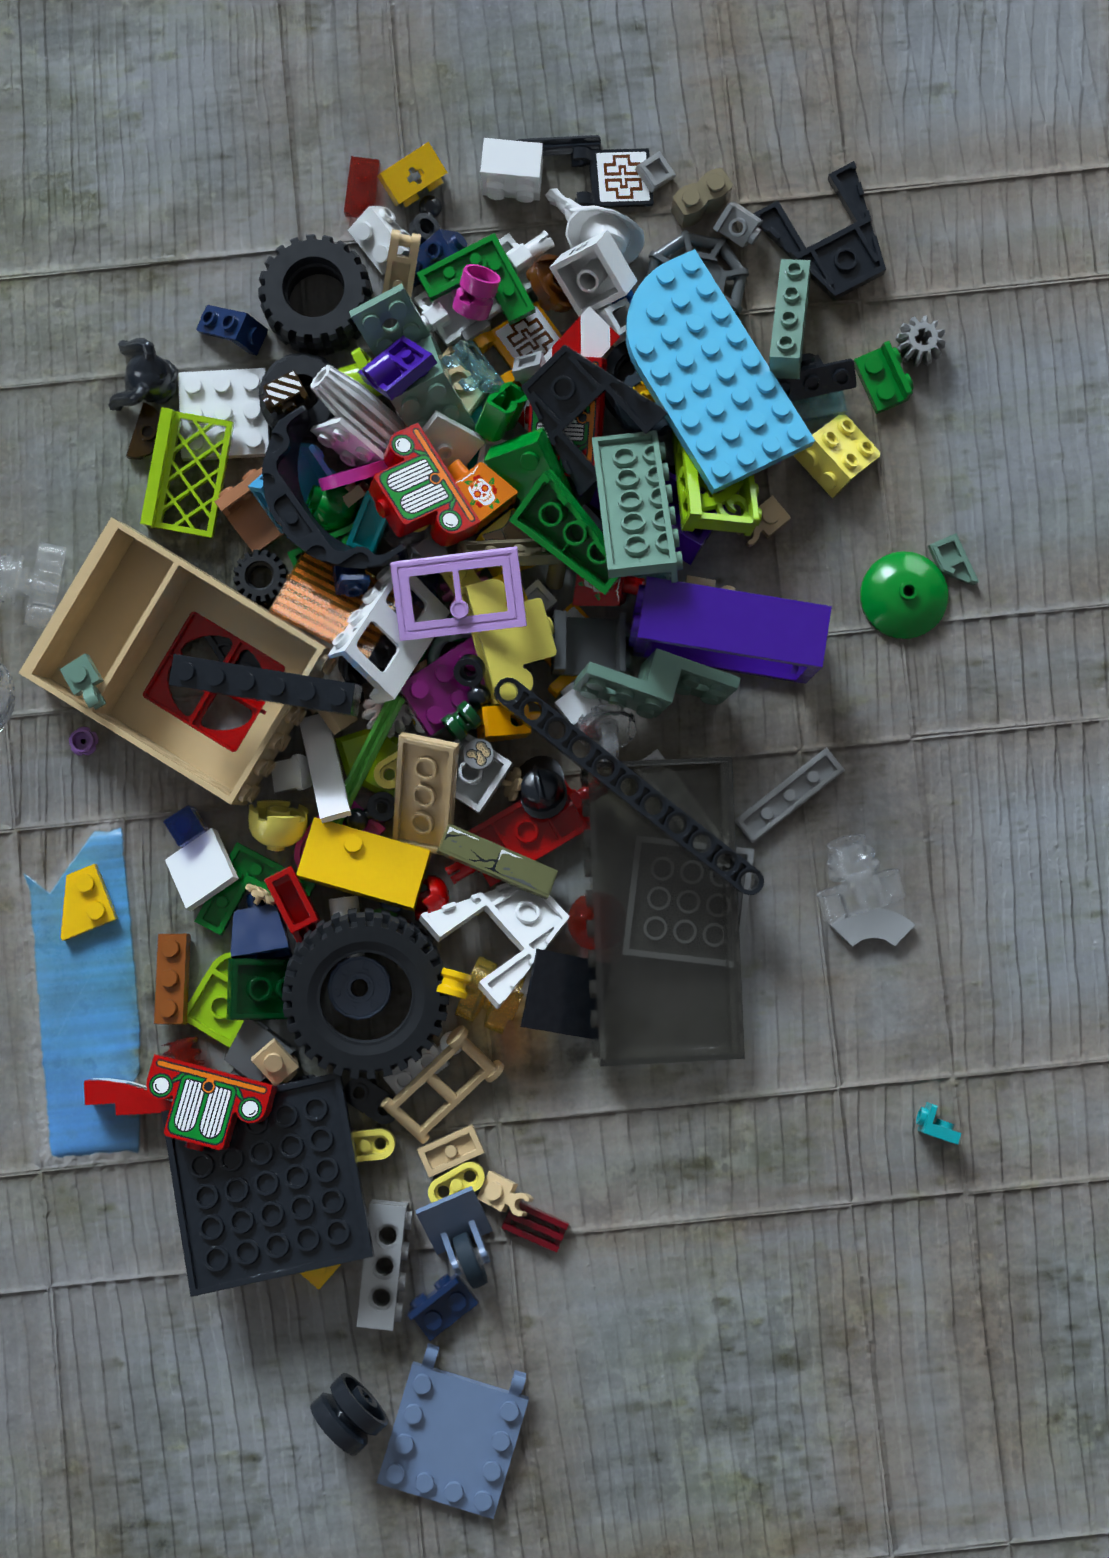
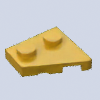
(85, 903)

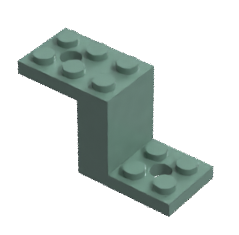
(429, 392)

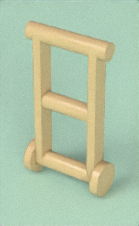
(456, 1040)

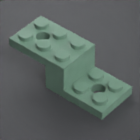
(656, 683)

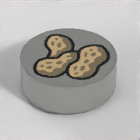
(478, 754)

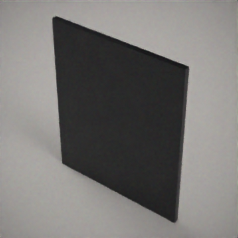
(559, 995)

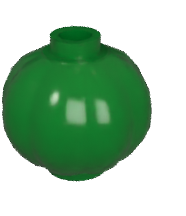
(330, 508)

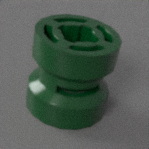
(456, 725)

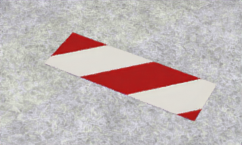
(587, 336)

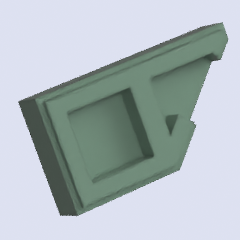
(952, 559)

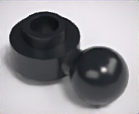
(425, 221)
(478, 694)
(360, 818)

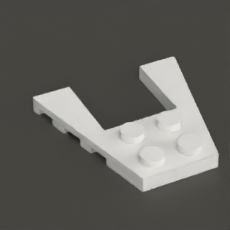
(521, 915)

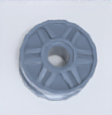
(341, 990)

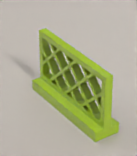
(162, 467)

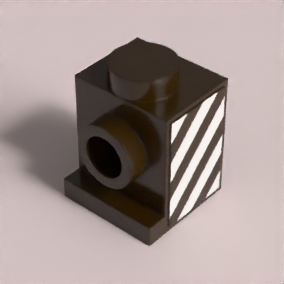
(285, 394)

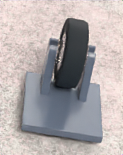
(454, 1223)

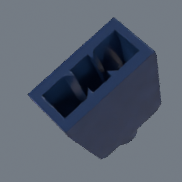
(259, 932)

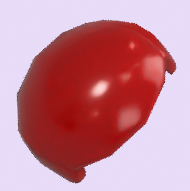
(433, 898)

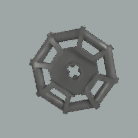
(719, 246)

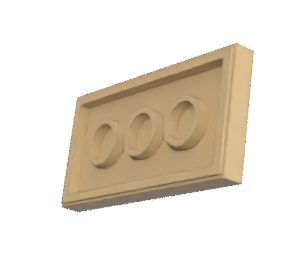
(424, 790)

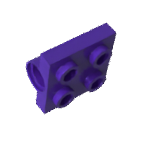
(397, 367)

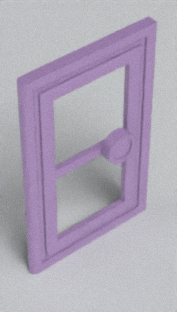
(462, 623)

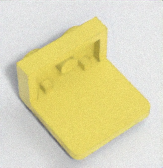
(837, 454)

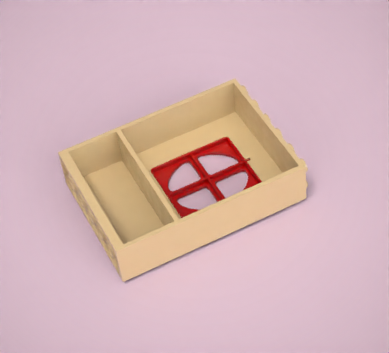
(131, 615)

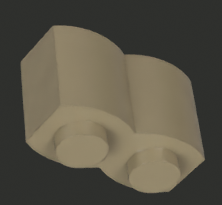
(699, 198)

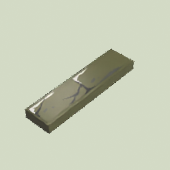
(497, 861)

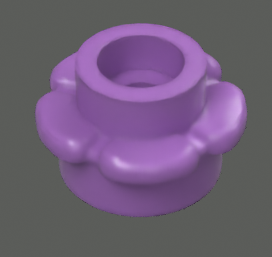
(76, 738)

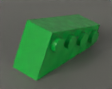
(564, 529)

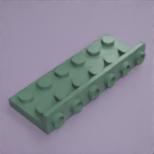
(636, 505)

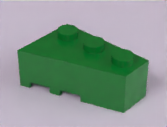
(524, 460)

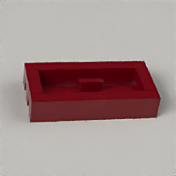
(532, 1237)

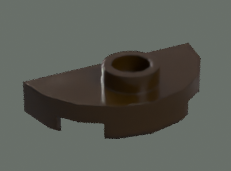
(144, 434)

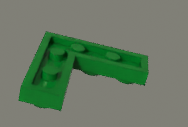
(446, 275)
(250, 868)

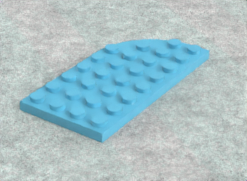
(709, 375)

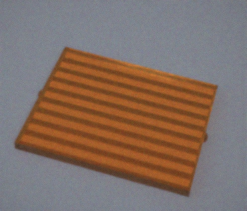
(312, 604)

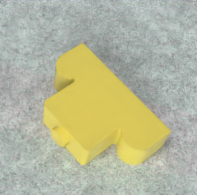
(509, 648)

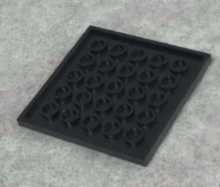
(277, 1197)

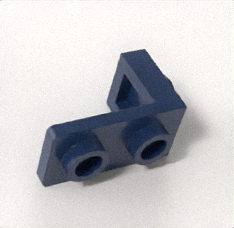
(437, 247)
(233, 326)

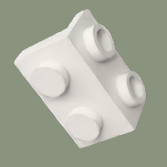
(373, 234)

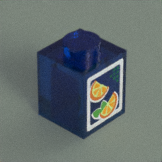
(186, 825)

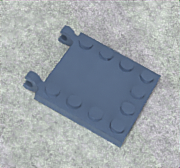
(453, 1437)

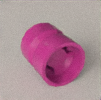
(476, 292)

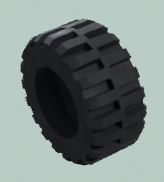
(293, 265)

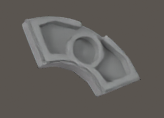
(874, 924)

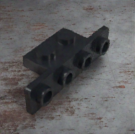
(819, 378)

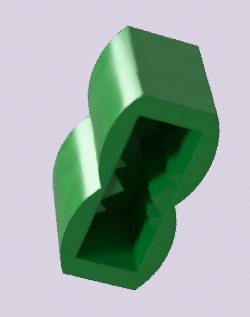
(501, 412)

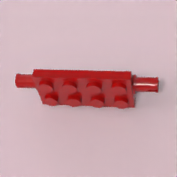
(528, 835)

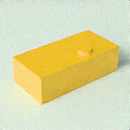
(364, 864)

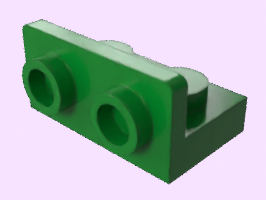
(884, 377)

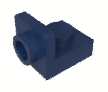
(350, 581)

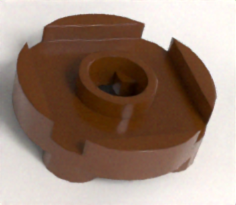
(543, 283)

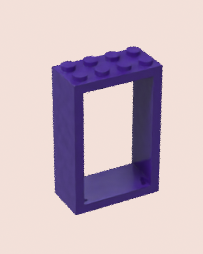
(730, 629)

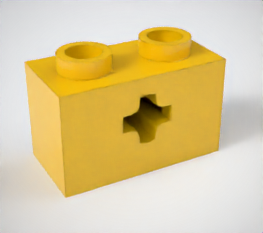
(423, 161)

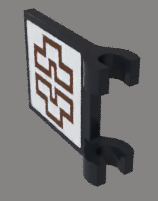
(613, 177)

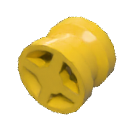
(454, 983)

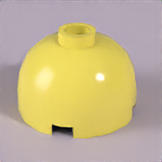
(277, 824)

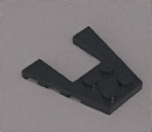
(842, 259)
(565, 390)

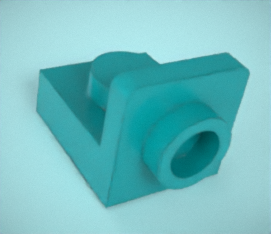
(941, 1129)

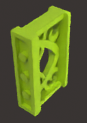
(694, 504)

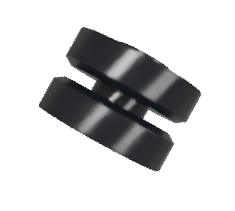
(349, 1414)

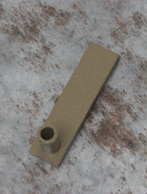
(529, 554)

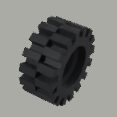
(248, 565)

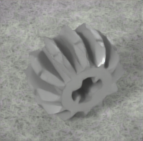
(924, 331)

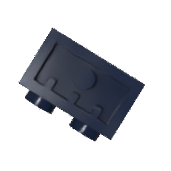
(442, 1306)

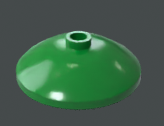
(890, 608)

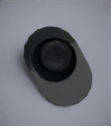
(542, 787)

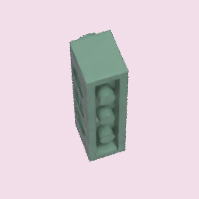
(790, 318)

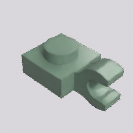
(82, 679)

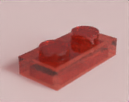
(361, 185)

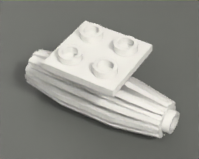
(360, 421)

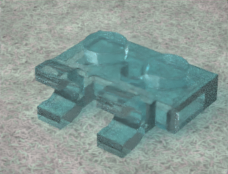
(472, 360)

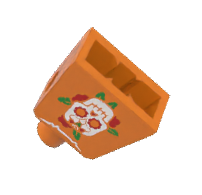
(484, 490)

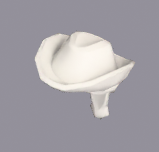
(590, 221)

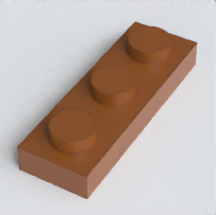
(172, 979)

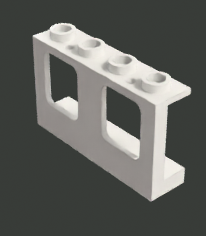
(408, 652)

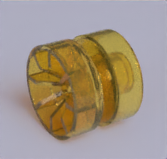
(471, 1006)

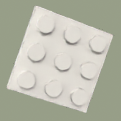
(229, 397)

